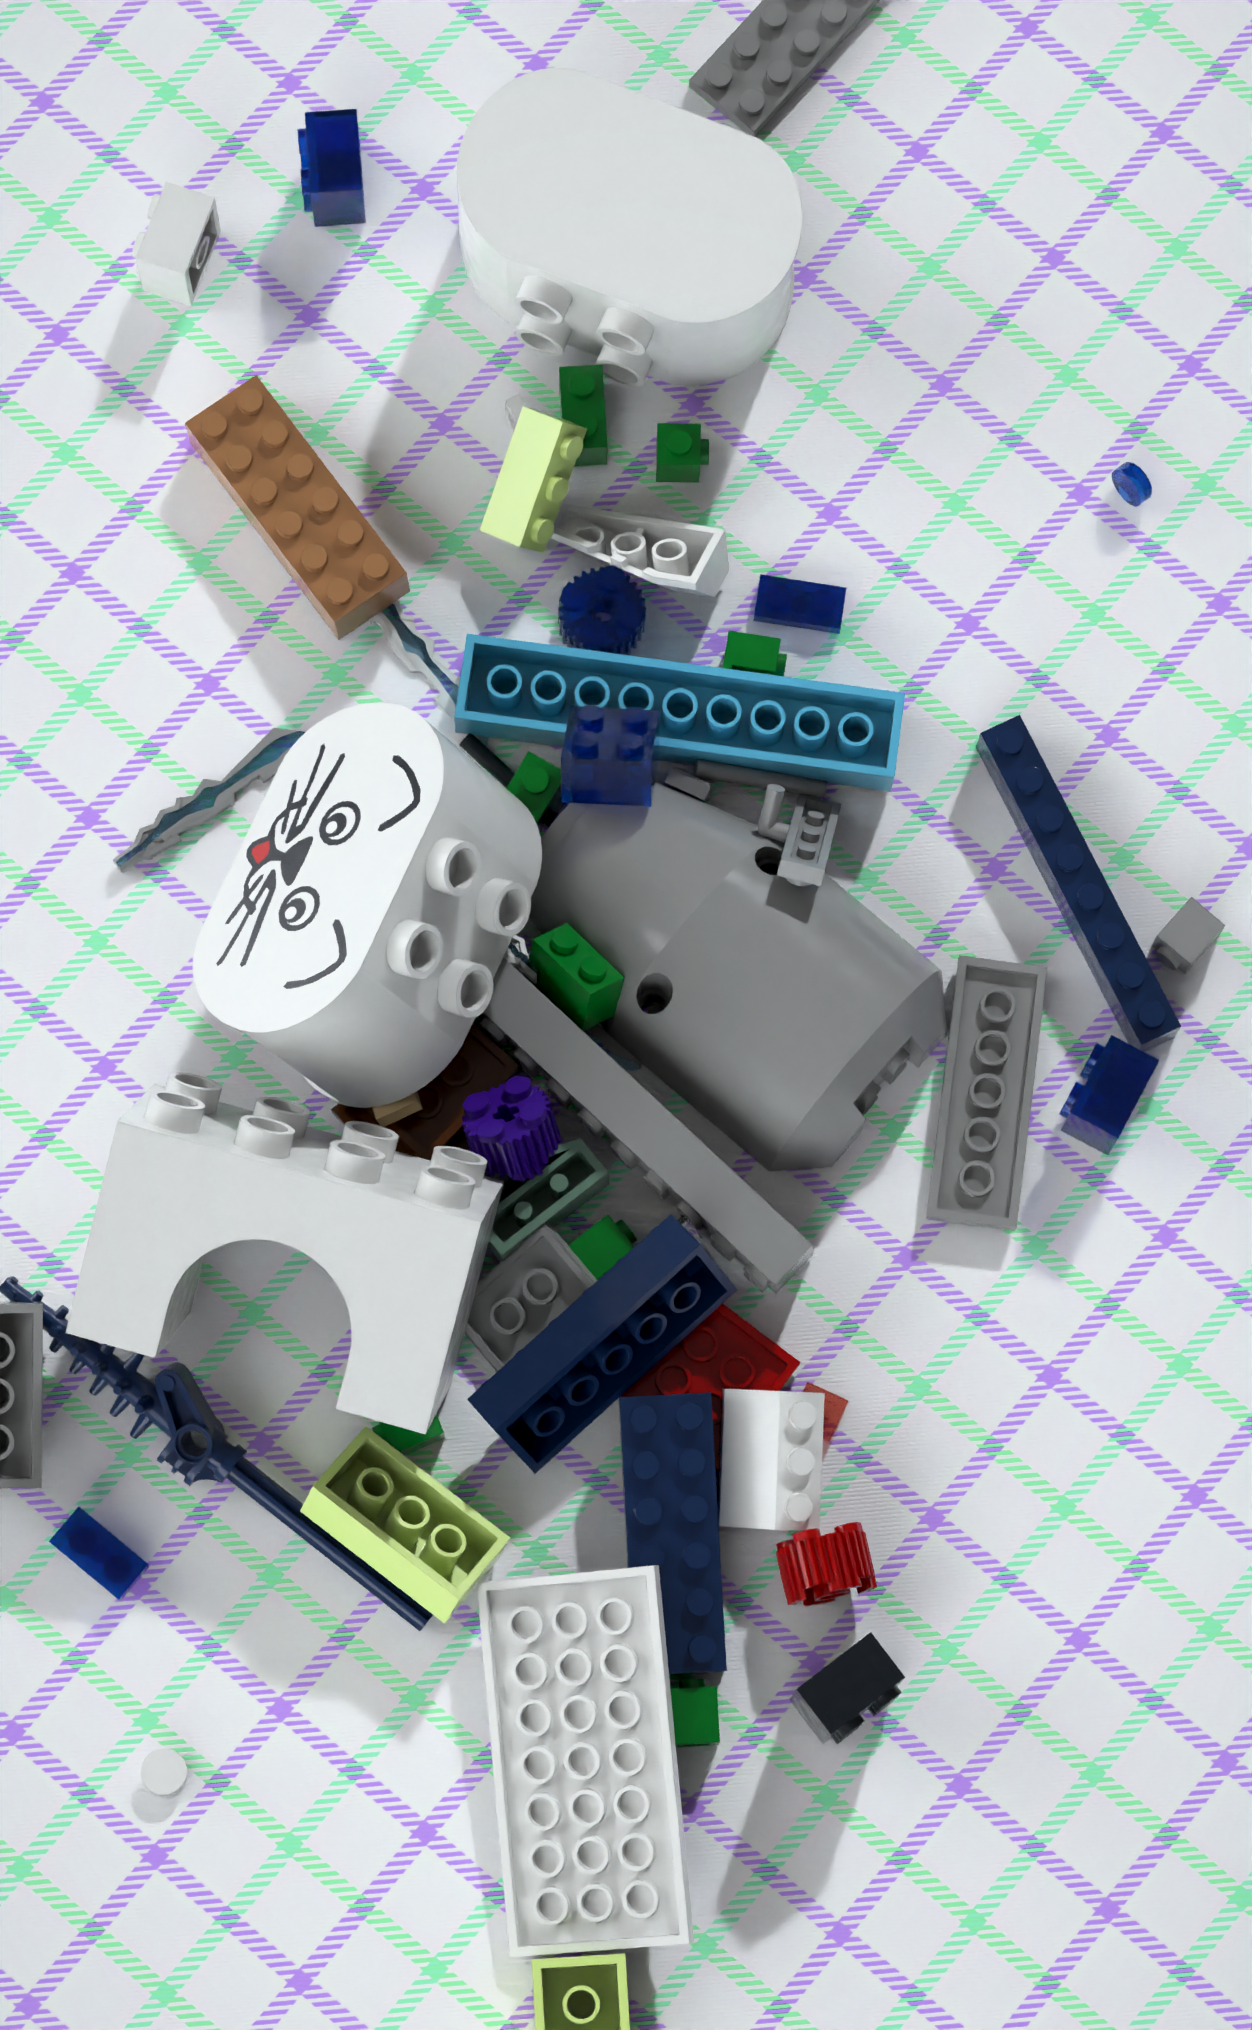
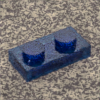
(800, 604)
(99, 1553)

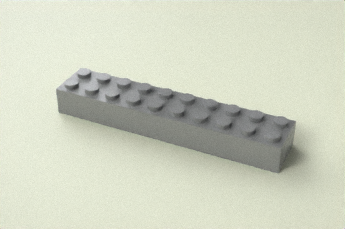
(642, 1131)

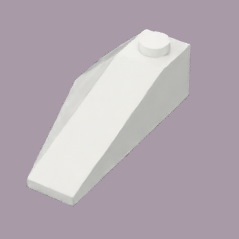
(658, 550)

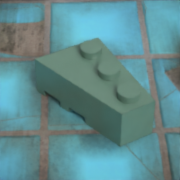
(566, 1184)

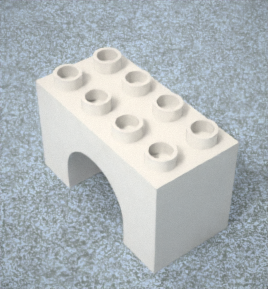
(384, 1224)

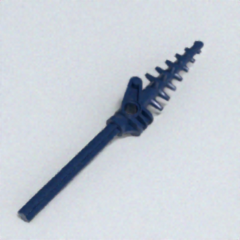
(177, 1409)

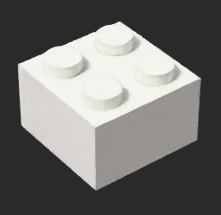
(176, 243)

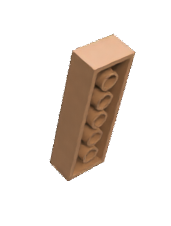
(297, 507)

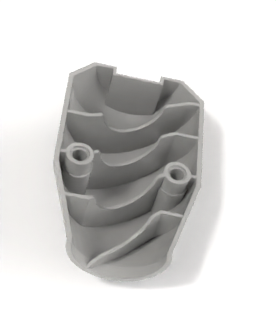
(770, 990)

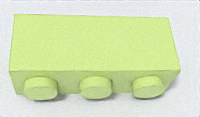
(533, 479)

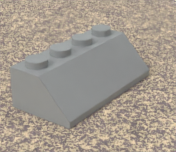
(21, 1394)

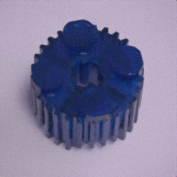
(602, 592)

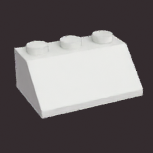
(770, 1459)

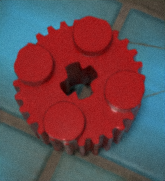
(825, 1566)

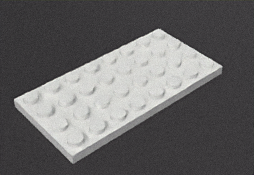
(584, 1762)

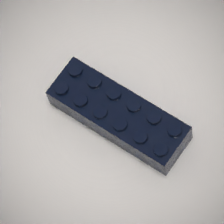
(602, 1343)
(675, 1519)

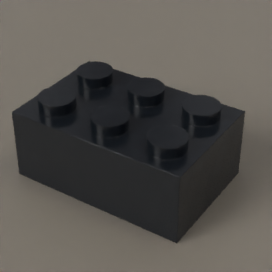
(847, 1688)

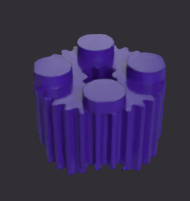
(511, 1128)

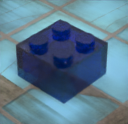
(332, 167)
(610, 756)
(1113, 1086)

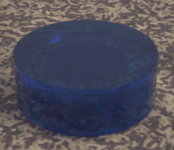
(1132, 483)

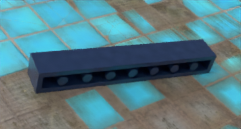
(1077, 885)

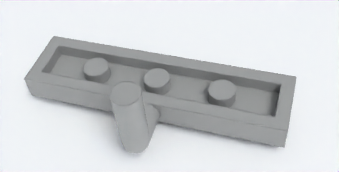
(805, 839)

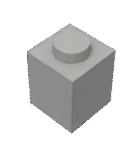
(1187, 936)

